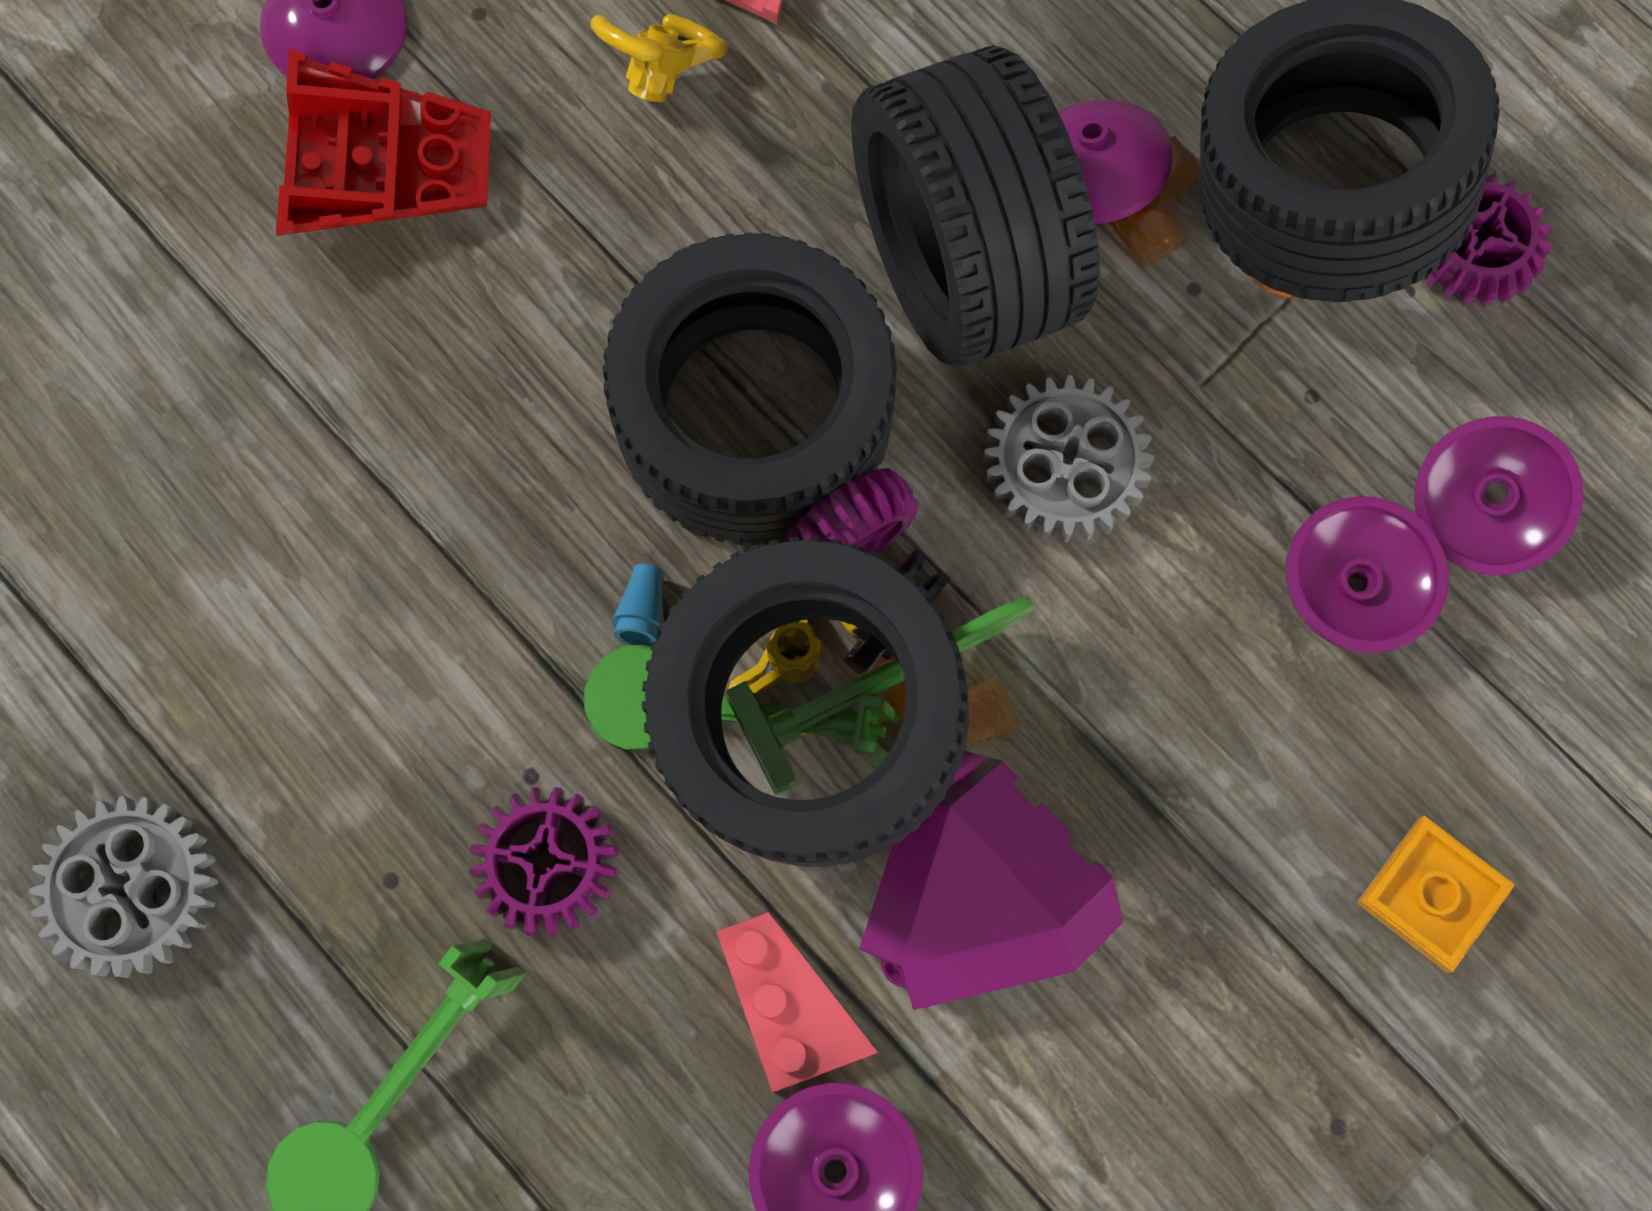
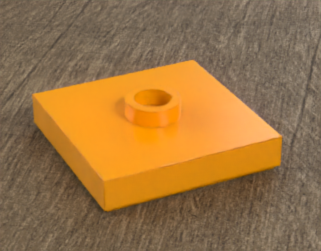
(1435, 894)

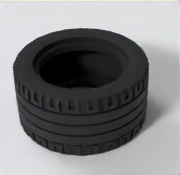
(1358, 59)
(976, 204)
(730, 288)
(731, 613)

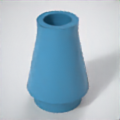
(641, 607)

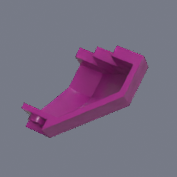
(986, 894)

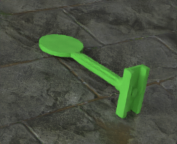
(616, 696)
(769, 734)
(332, 1162)

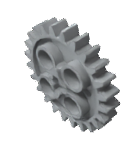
(1056, 500)
(81, 916)

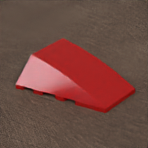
(375, 150)

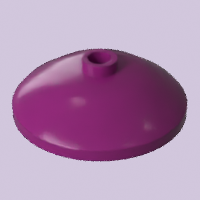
(346, 32)
(1120, 153)
(1528, 523)
(1391, 555)
(841, 1125)

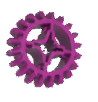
(1510, 241)
(862, 512)
(549, 838)

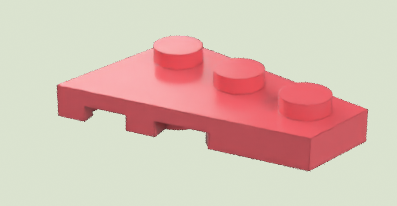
(788, 1006)

